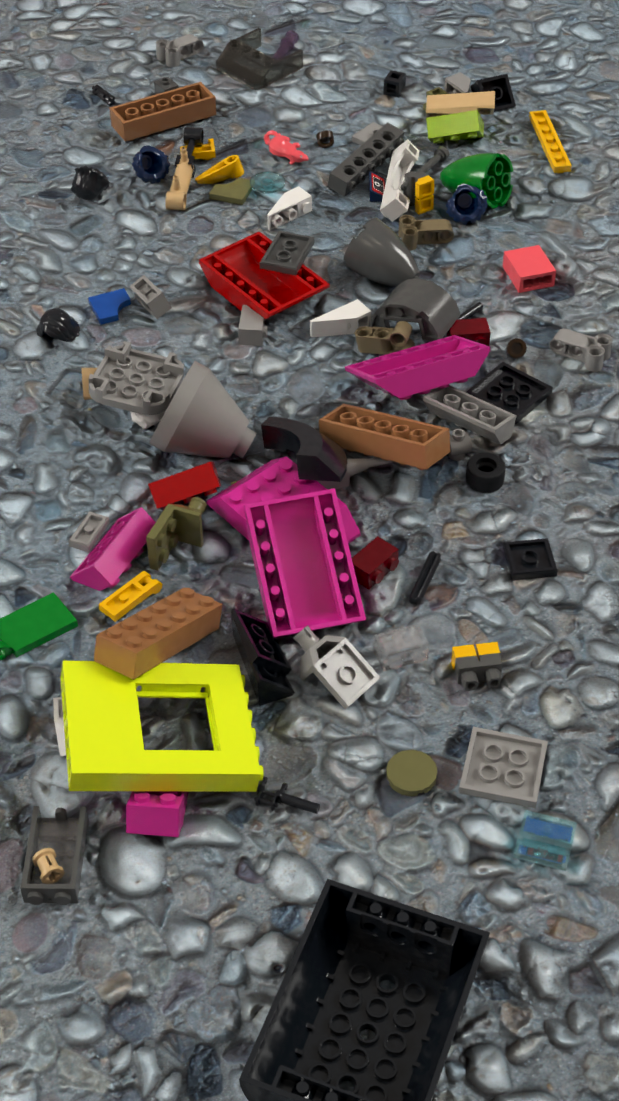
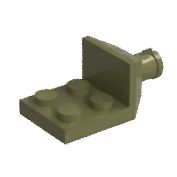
(175, 525)

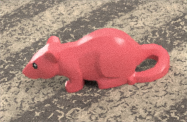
(282, 147)

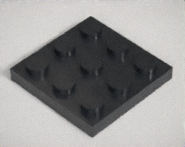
(511, 390)

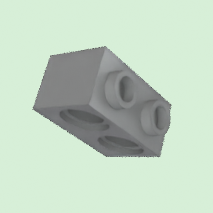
(150, 297)

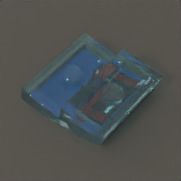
(545, 840)

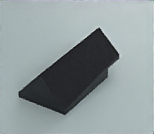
(261, 657)

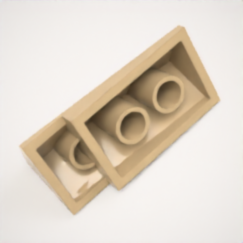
(460, 102)

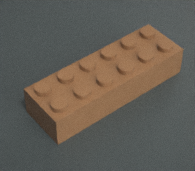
(162, 111)
(386, 436)
(157, 632)

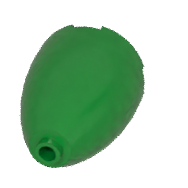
(486, 172)

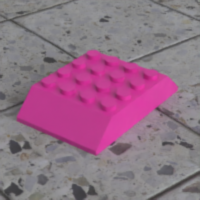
(422, 367)
(271, 481)
(303, 563)

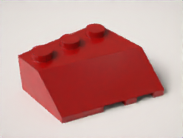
(185, 485)

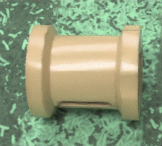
(48, 866)

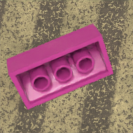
(115, 551)

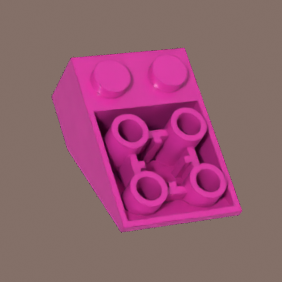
(156, 812)

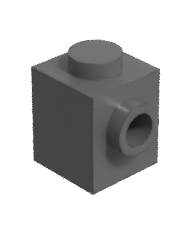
(164, 84)

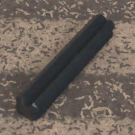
(424, 578)

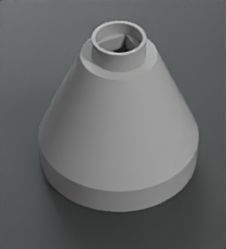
(203, 419)

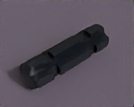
(103, 95)

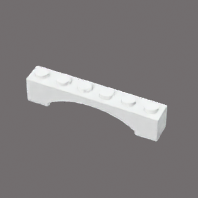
(394, 201)

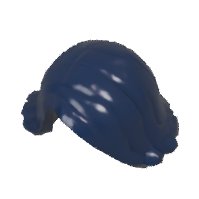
(151, 164)
(463, 207)

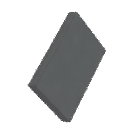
(287, 252)

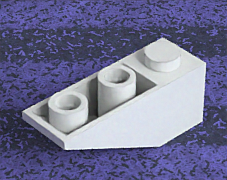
(289, 207)
(341, 320)

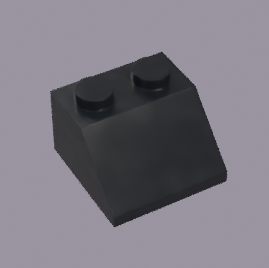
(503, 92)

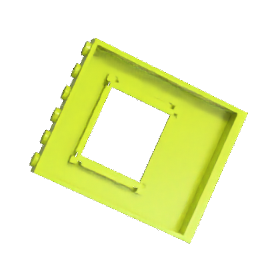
(107, 738)

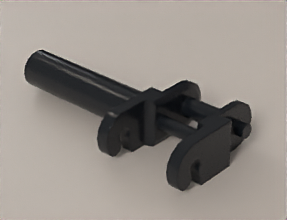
(282, 797)

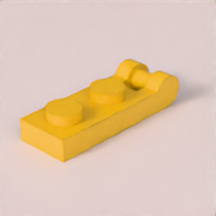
(130, 595)

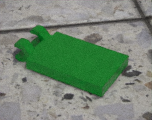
(34, 625)

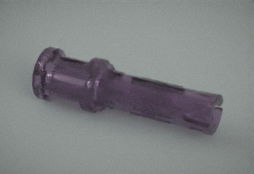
(286, 44)

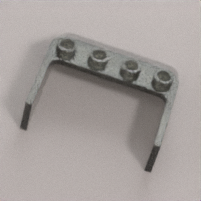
(252, 67)

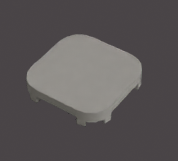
(136, 380)

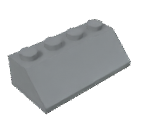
(471, 413)

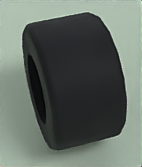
(485, 472)

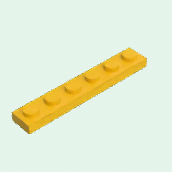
(550, 141)

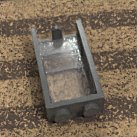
(68, 840)

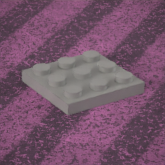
(503, 767)

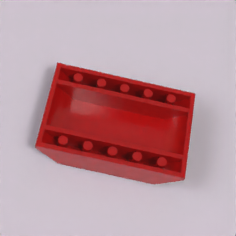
(240, 280)

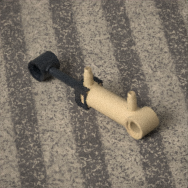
(184, 170)

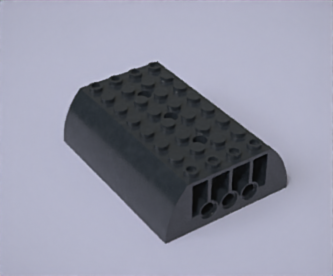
(335, 993)

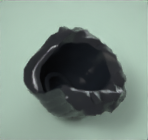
(89, 183)
(58, 325)

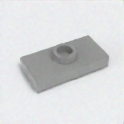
(89, 531)

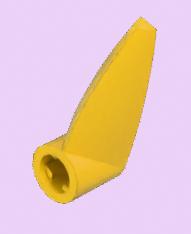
(223, 170)

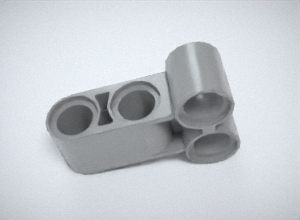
(178, 49)
(583, 348)

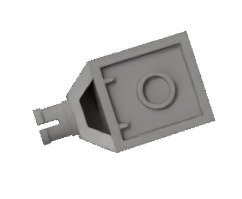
(335, 665)

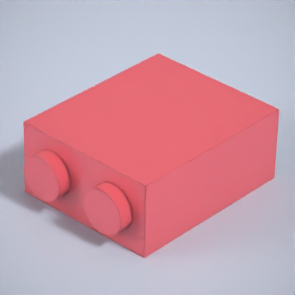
(529, 268)

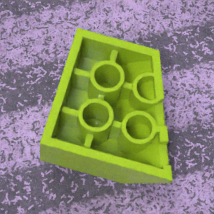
(455, 126)

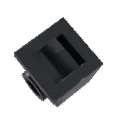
(394, 83)

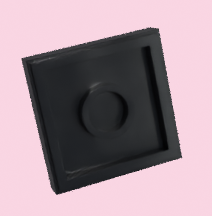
(530, 559)

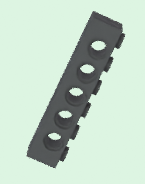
(365, 159)

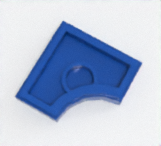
(108, 305)

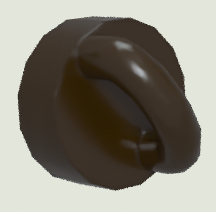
(325, 136)
(516, 348)

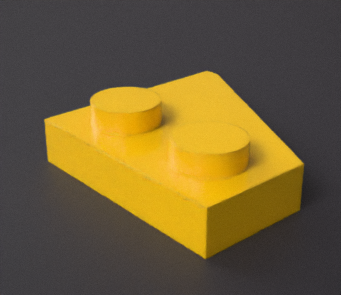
(205, 151)

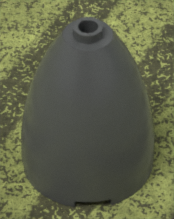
(381, 255)

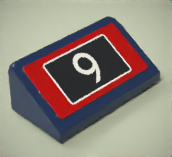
(376, 187)

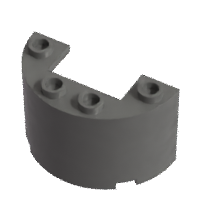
(420, 303)

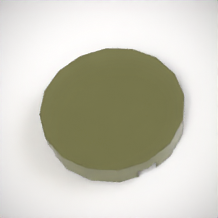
(411, 772)

